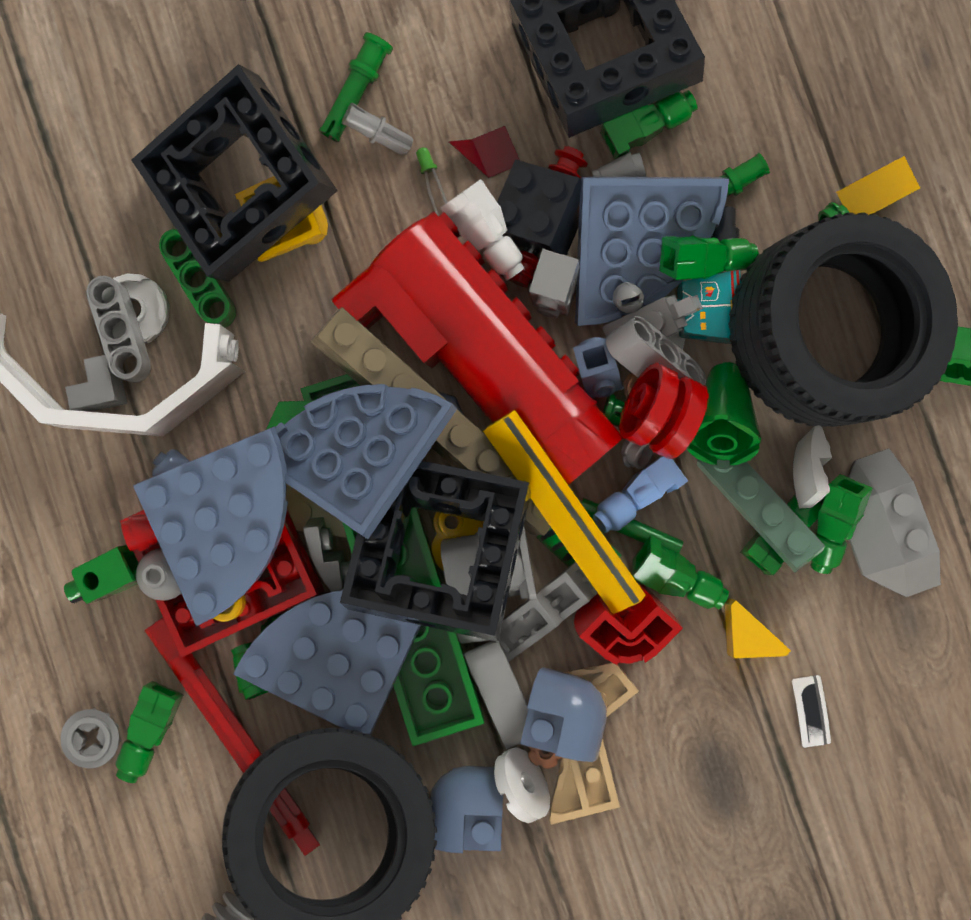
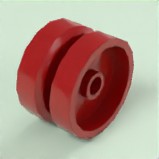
(663, 411)

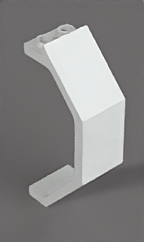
(213, 376)

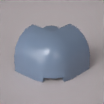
(565, 716)
(467, 810)

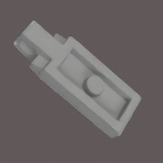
(664, 314)

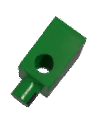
(103, 576)

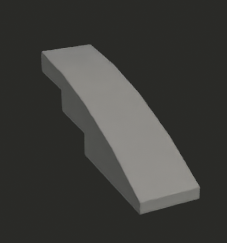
(540, 616)

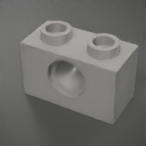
(554, 283)

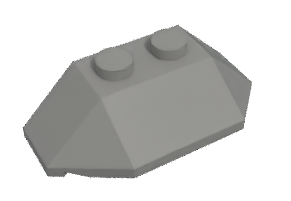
(894, 535)

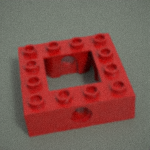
(290, 583)

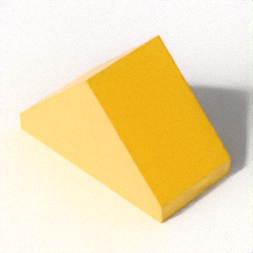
(748, 636)

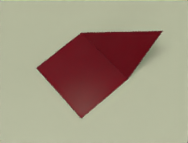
(489, 152)

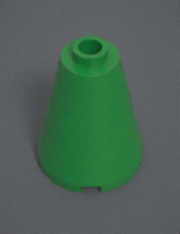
(730, 420)

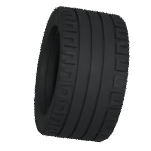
(913, 308)
(407, 811)

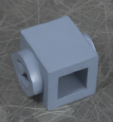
(597, 368)

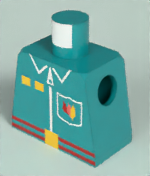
(715, 297)

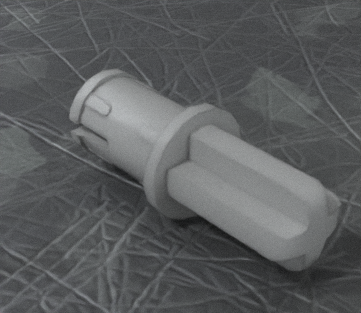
(377, 129)

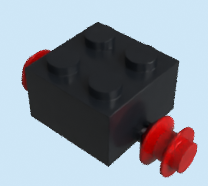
(542, 208)

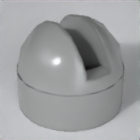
(626, 291)

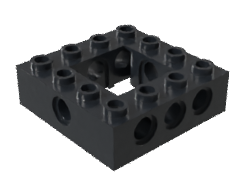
(595, 96)
(173, 160)
(457, 492)

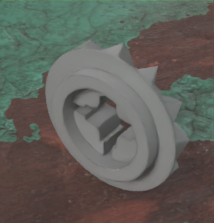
(74, 740)

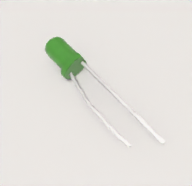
(426, 167)

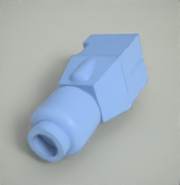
(639, 492)

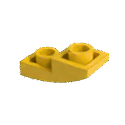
(879, 188)

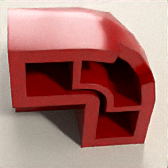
(629, 634)

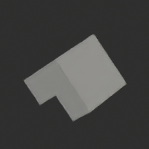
(100, 391)

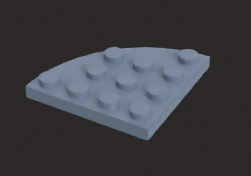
(624, 231)
(361, 448)
(219, 520)
(330, 660)

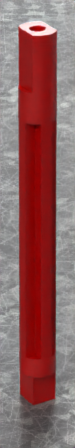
(229, 730)

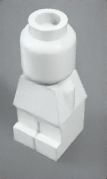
(483, 224)

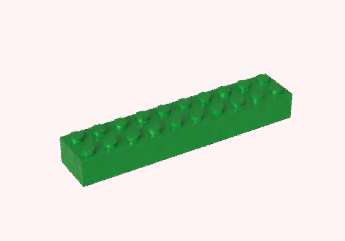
(435, 678)

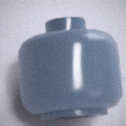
(168, 461)

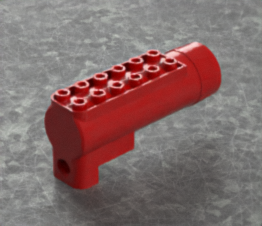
(461, 317)

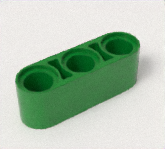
(203, 296)

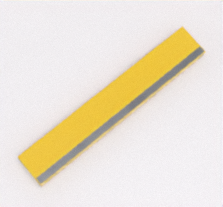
(564, 513)

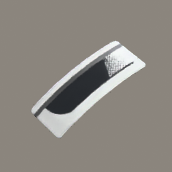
(811, 711)

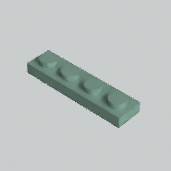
(765, 511)

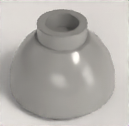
(156, 577)

